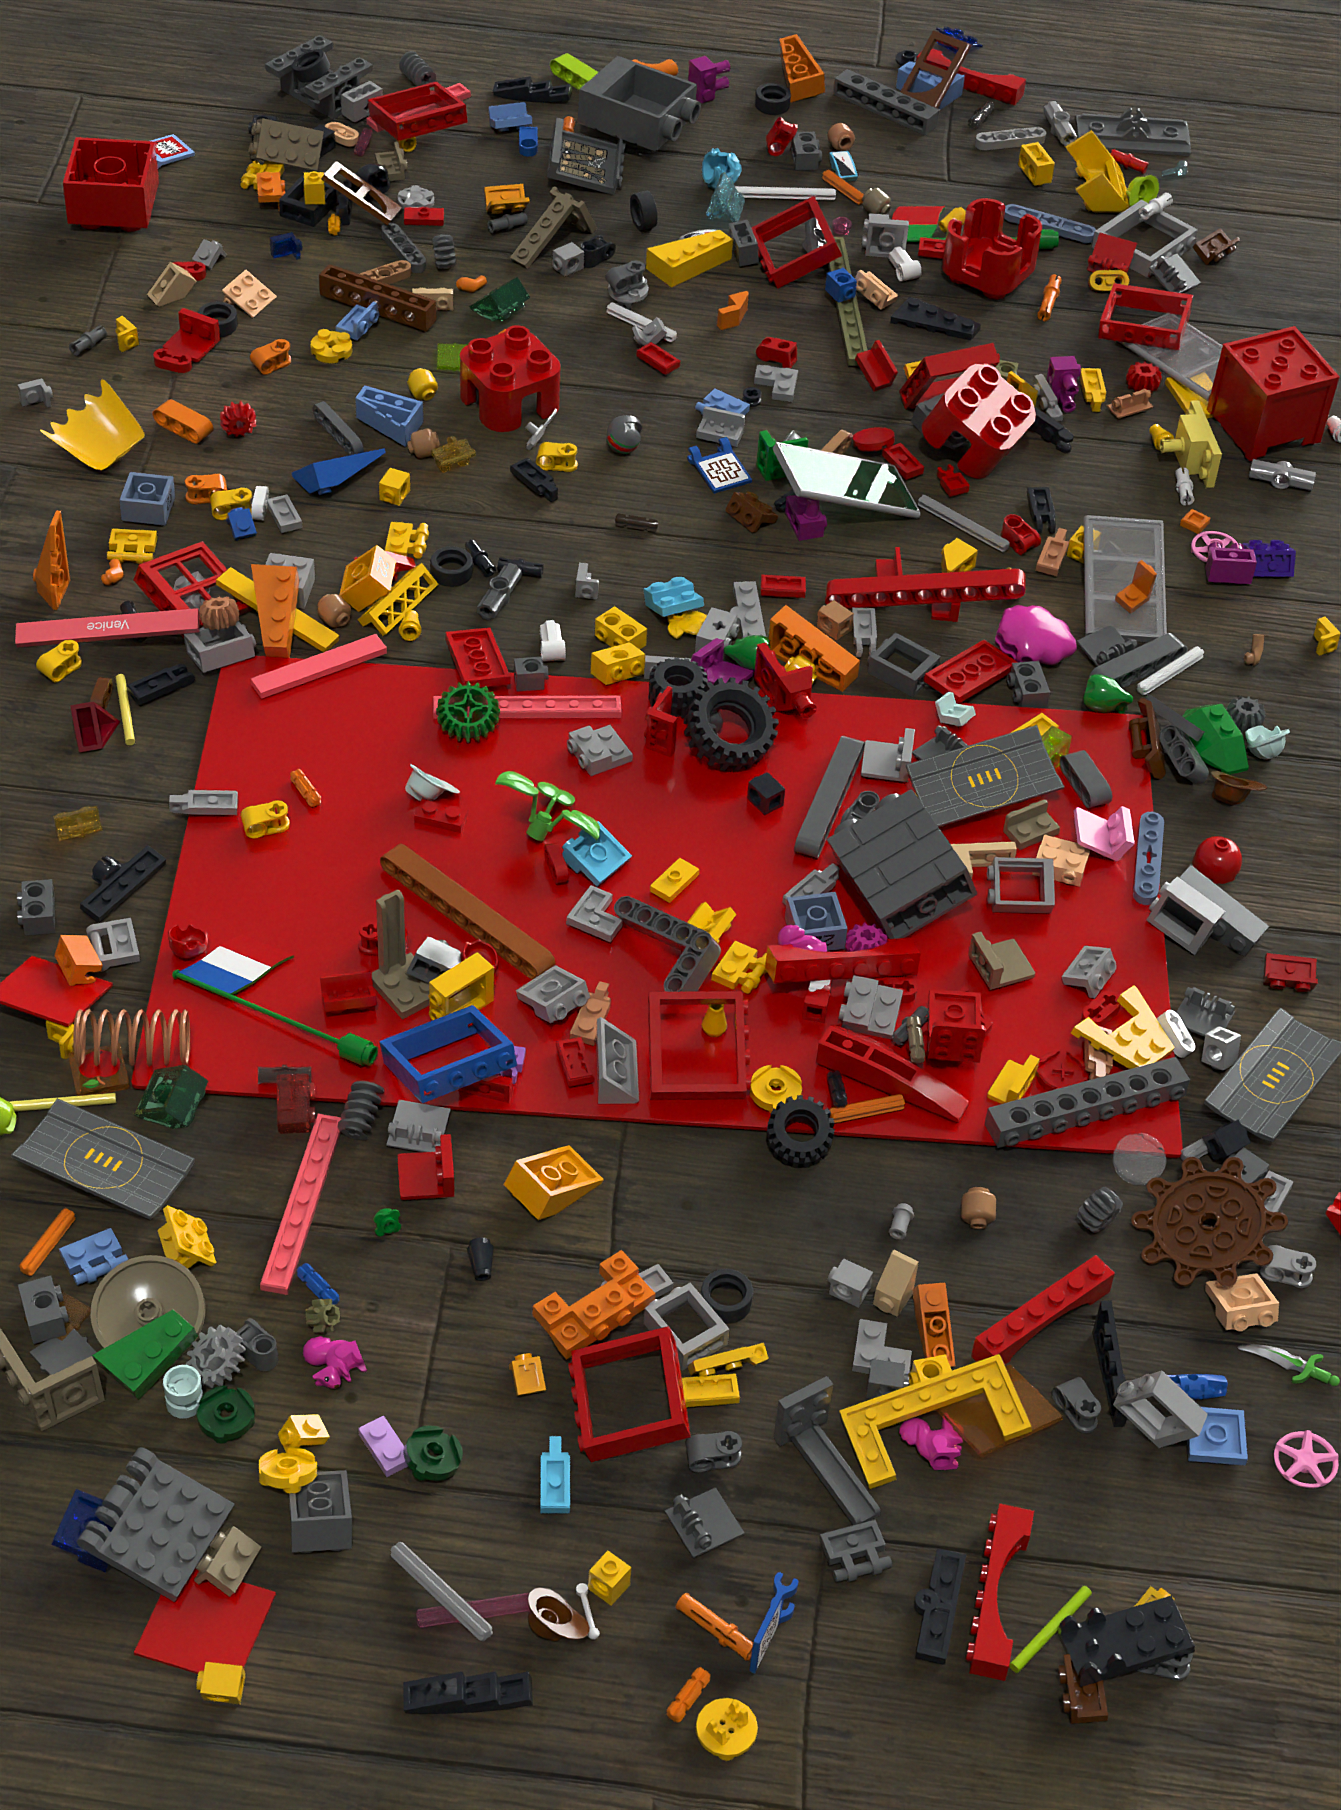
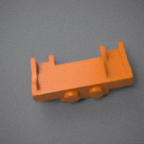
(599, 1311)

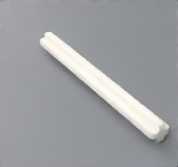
(786, 193)

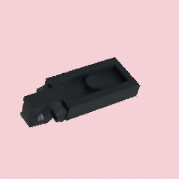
(345, 206)
(535, 478)

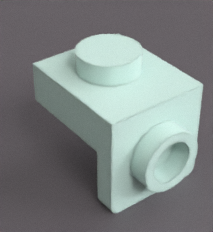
(953, 713)

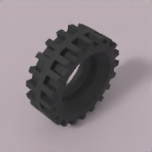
(746, 704)

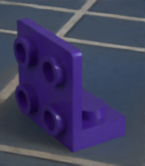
(1273, 558)

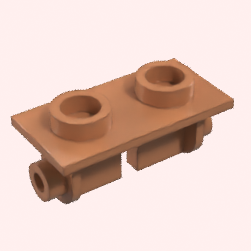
(1129, 405)

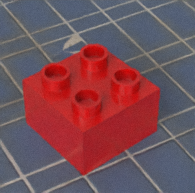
(111, 183)

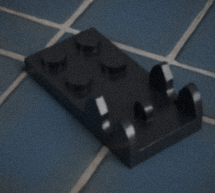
(1124, 1640)

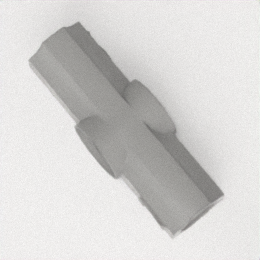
(1059, 123)
(1282, 475)

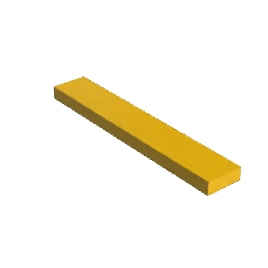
(304, 626)

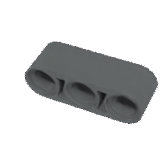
(1183, 754)
(1086, 779)

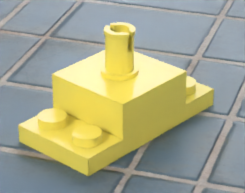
(1195, 445)

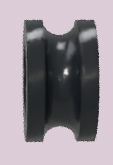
(752, 396)

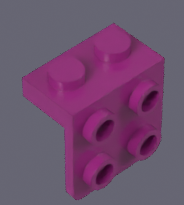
(711, 659)

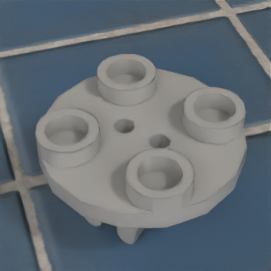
(630, 296)

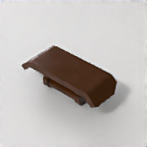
(1152, 752)

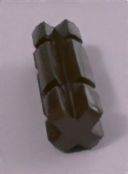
(636, 522)

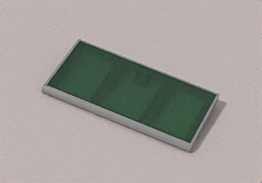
(845, 480)

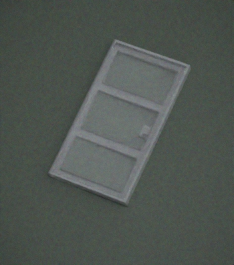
(1192, 364)
(1110, 561)

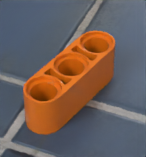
(183, 421)

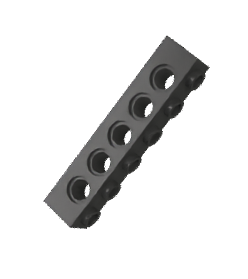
(886, 102)

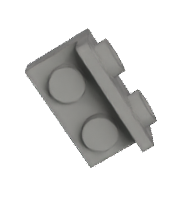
(1090, 969)

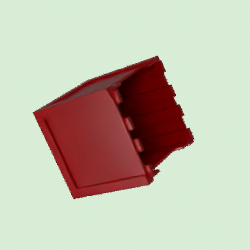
(1272, 391)

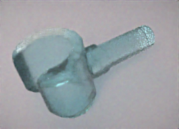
(1180, 169)

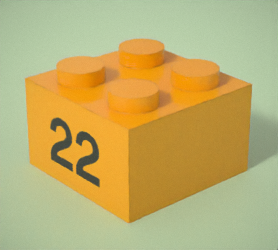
(368, 578)

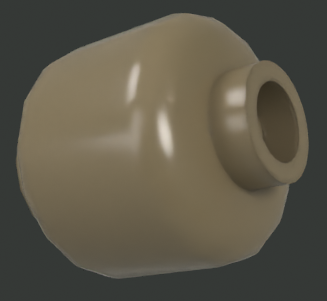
(876, 201)

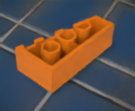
(800, 69)
(276, 603)
(795, 636)

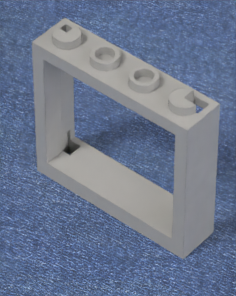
(1183, 233)

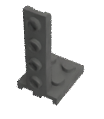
(800, 1422)

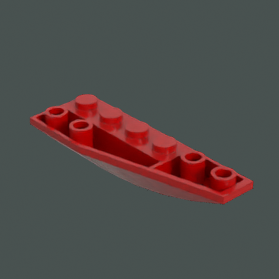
(887, 1070)

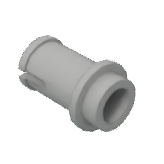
(902, 1215)

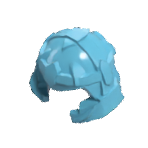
(717, 163)

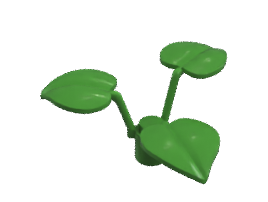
(541, 822)

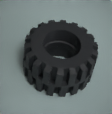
(684, 678)
(806, 1112)

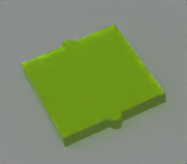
(449, 356)

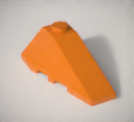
(53, 570)

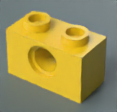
(617, 663)

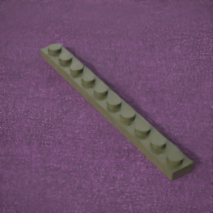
(848, 312)

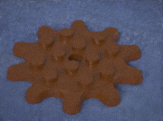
(1203, 1196)

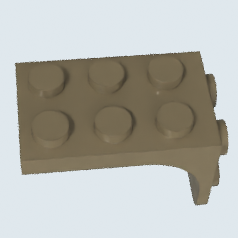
(286, 144)

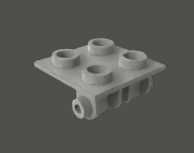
(417, 1126)

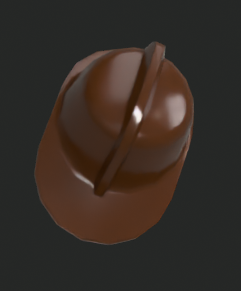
(1233, 789)
(553, 1617)

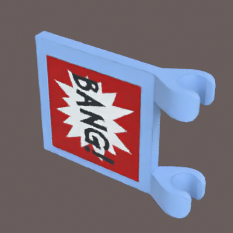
(171, 149)

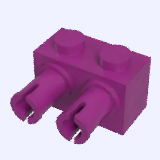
(704, 74)
(1062, 379)
(805, 517)
(1230, 564)

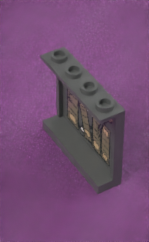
(585, 160)

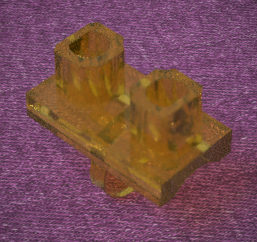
(453, 452)
(77, 823)

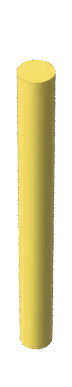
(125, 709)
(85, 1100)

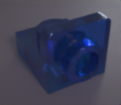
(285, 245)

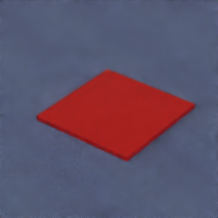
(43, 991)
(205, 1626)

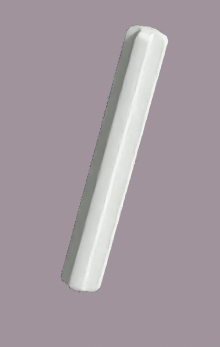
(636, 320)
(1170, 670)

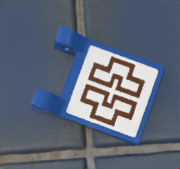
(721, 469)
(773, 1618)

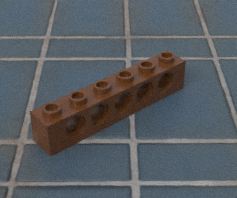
(392, 301)

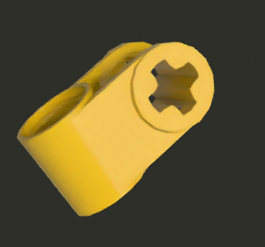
(555, 456)
(224, 501)
(58, 662)
(263, 820)

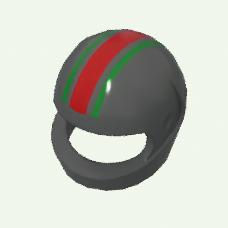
(622, 435)

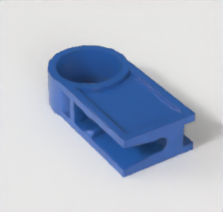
(528, 141)

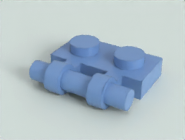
(723, 401)
(90, 1252)

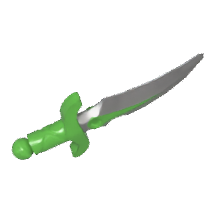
(1289, 1361)

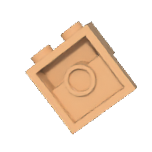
(1068, 859)
(1244, 1304)

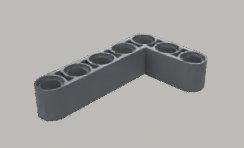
(654, 924)

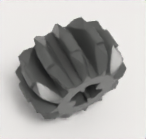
(444, 251)
(1246, 713)
(1099, 1209)

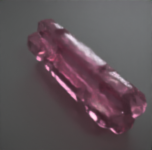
(363, 142)

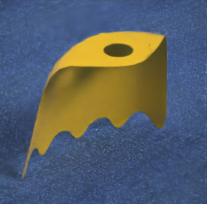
(98, 431)

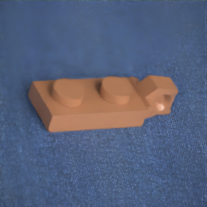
(1053, 553)
(596, 1006)
(1097, 1061)

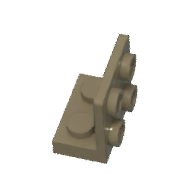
(999, 962)

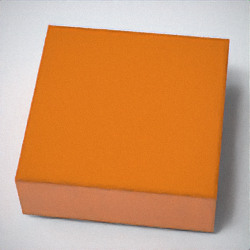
(1195, 521)

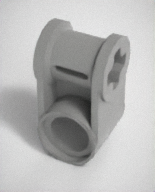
(1287, 1267)

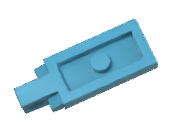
(555, 1479)

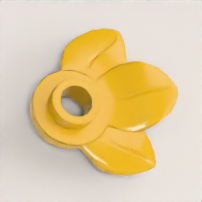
(686, 622)

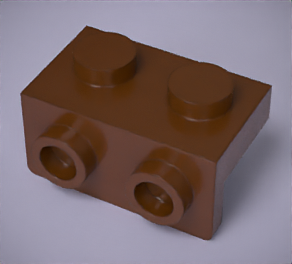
(1215, 246)
(750, 511)
(1084, 1702)

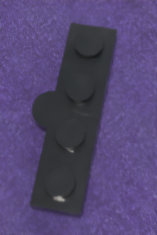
(939, 1606)

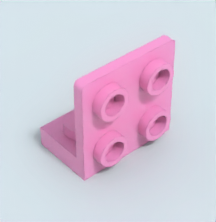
(1107, 837)

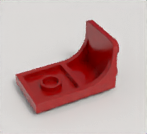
(955, 1026)

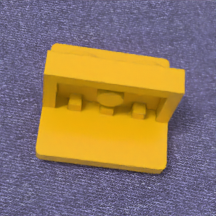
(185, 1239)

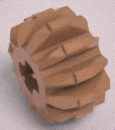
(219, 613)

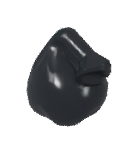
(375, 175)

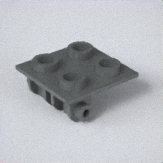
(1174, 274)
(1106, 645)
(940, 744)
(1203, 1015)
(703, 1522)

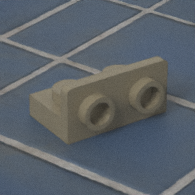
(1030, 825)

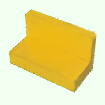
(1014, 1080)

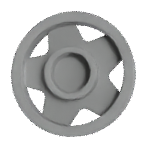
(415, 197)

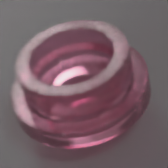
(841, 225)

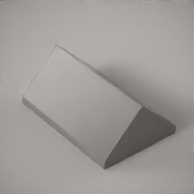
(616, 1065)

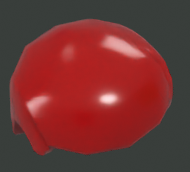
(188, 941)
(483, 949)

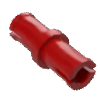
(1129, 161)

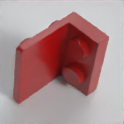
(196, 335)
(661, 725)
(427, 1173)

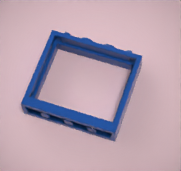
(440, 1032)

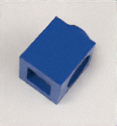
(841, 285)

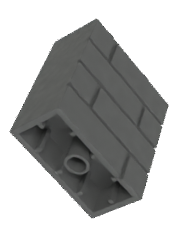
(638, 103)
(901, 865)

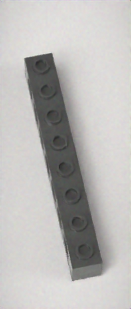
(1086, 1102)

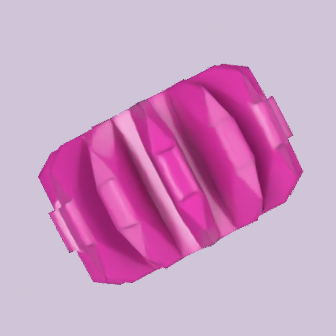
(864, 937)

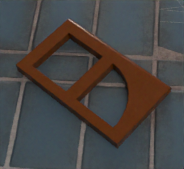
(935, 95)
(389, 207)

